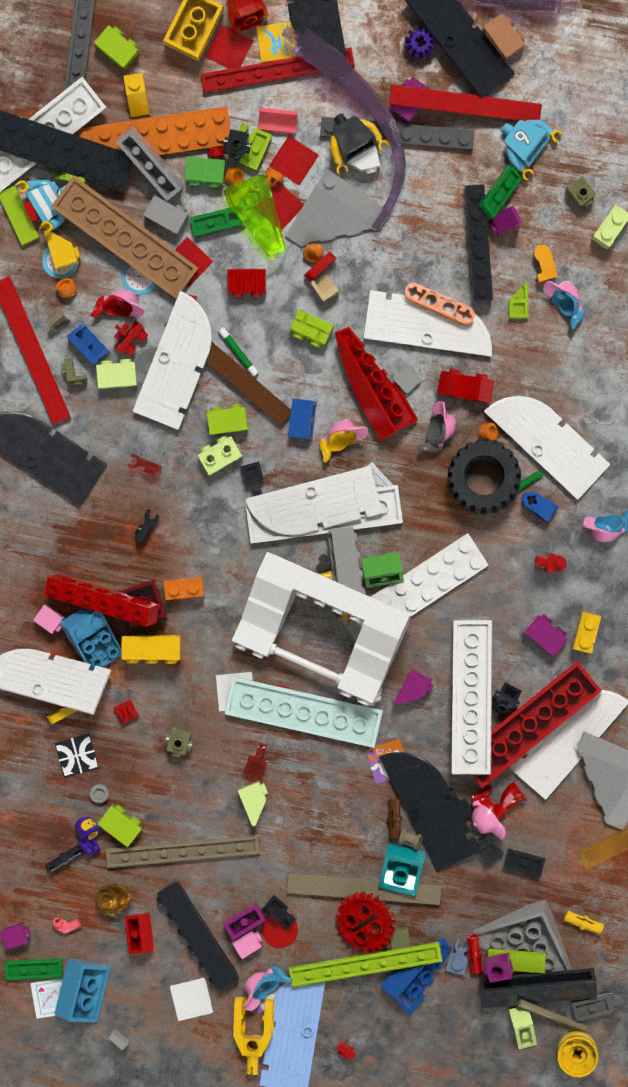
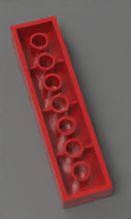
(538, 719)

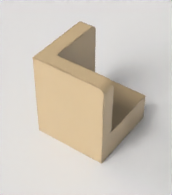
(324, 288)

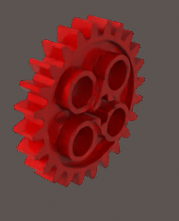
(375, 937)

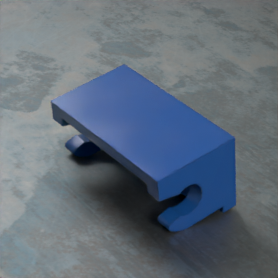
(88, 344)
(302, 419)

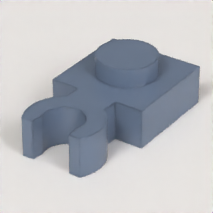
(457, 960)

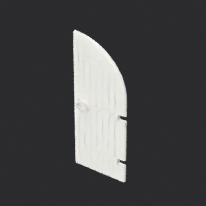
(413, 325)
(172, 372)
(553, 447)
(325, 500)
(56, 681)
(557, 754)

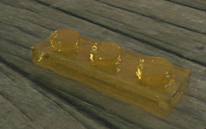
(604, 848)

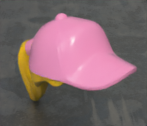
(340, 436)

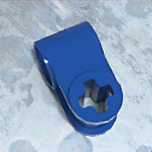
(541, 507)

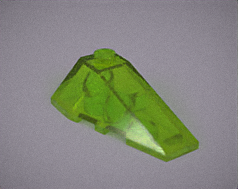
(256, 208)

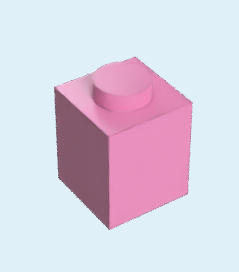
(49, 619)
(247, 943)

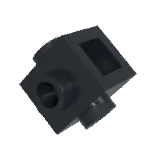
(237, 137)
(504, 703)

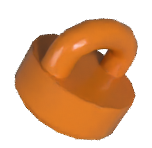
(273, 174)
(234, 175)
(313, 253)
(66, 288)
(488, 431)

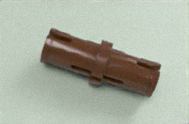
(394, 818)

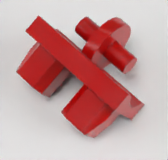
(135, 330)
(551, 562)

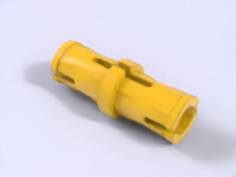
(583, 922)

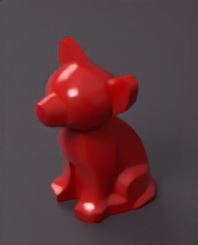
(509, 799)

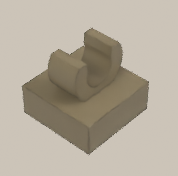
(56, 320)

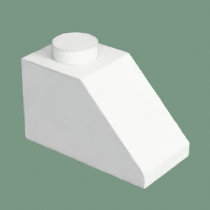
(366, 162)

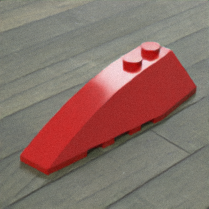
(376, 394)

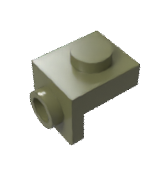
(69, 370)

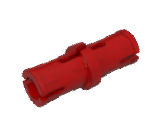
(474, 954)

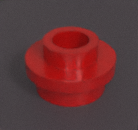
(216, 152)

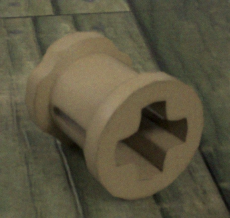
(410, 840)

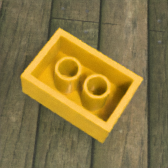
(193, 27)
(152, 648)

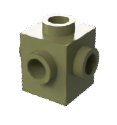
(183, 736)

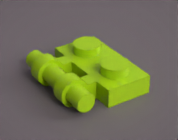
(260, 142)

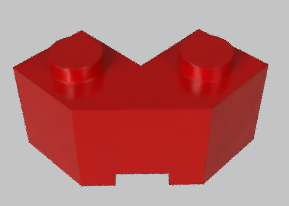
(465, 387)

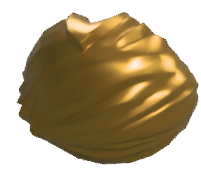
(112, 899)

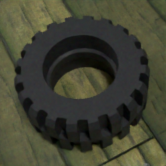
(484, 503)

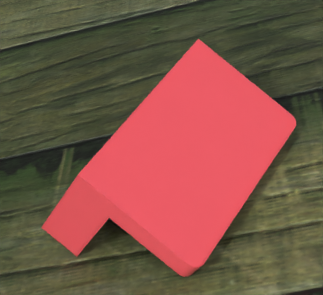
(277, 120)

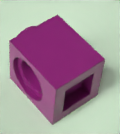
(15, 935)
(502, 961)

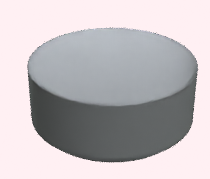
(99, 793)

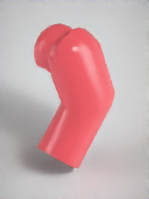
(65, 926)

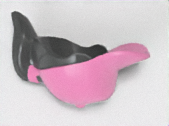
(440, 430)

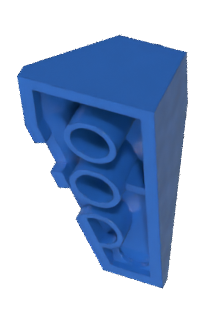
(408, 984)

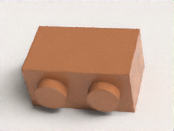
(504, 36)

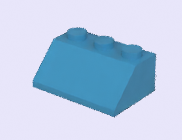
(82, 990)

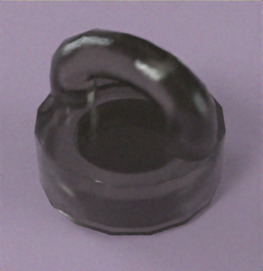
(325, 564)

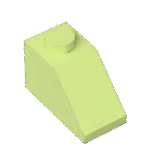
(253, 799)
(523, 1027)

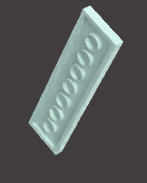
(303, 712)

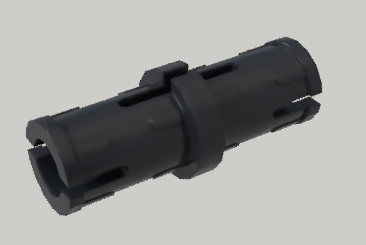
(64, 859)

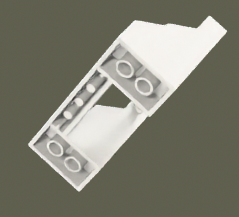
(270, 602)

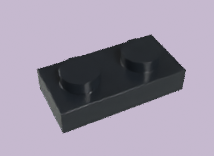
(524, 862)

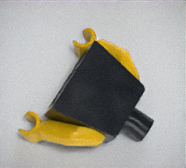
(353, 138)

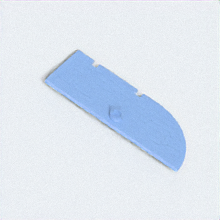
(294, 1036)

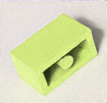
(611, 227)
(116, 375)

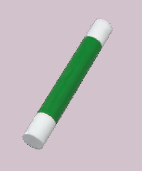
(238, 352)

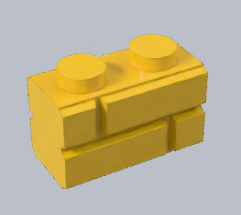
(586, 632)

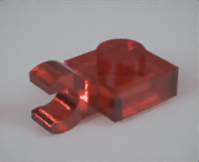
(149, 467)
(256, 764)

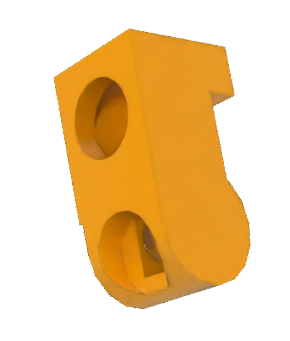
(543, 256)

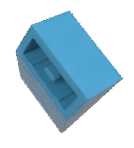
(91, 637)

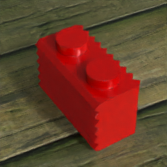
(246, 282)
(139, 933)

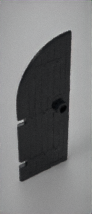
(319, 17)
(462, 43)
(48, 457)
(433, 816)

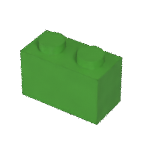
(204, 171)
(382, 569)

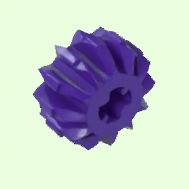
(412, 45)

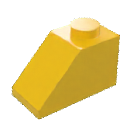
(136, 95)
(62, 251)

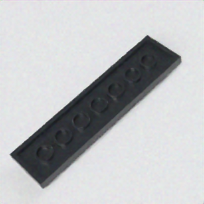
(64, 151)

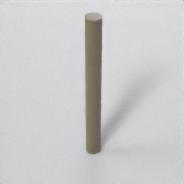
(552, 1015)

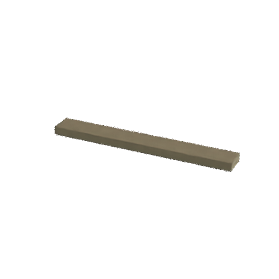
(182, 851)
(344, 887)

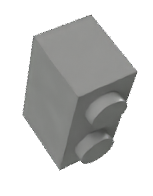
(166, 215)

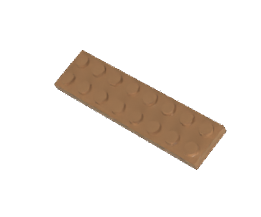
(124, 237)

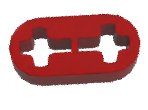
(320, 266)

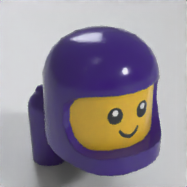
(87, 831)

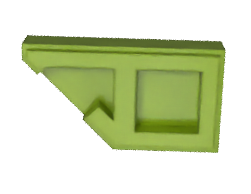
(65, 177)
(519, 304)

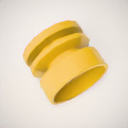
(572, 1063)

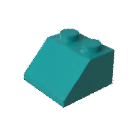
(402, 869)

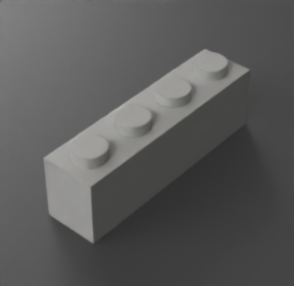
(149, 163)
(345, 558)

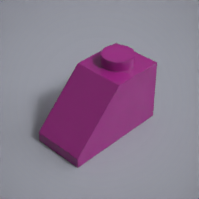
(505, 221)
(413, 687)

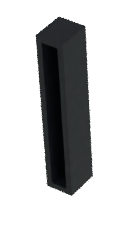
(478, 244)
(197, 934)
(539, 988)

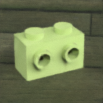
(219, 455)

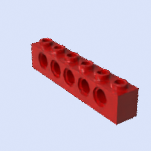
(102, 599)

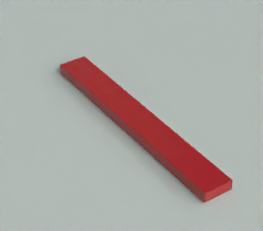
(260, 73)
(464, 103)
(32, 352)

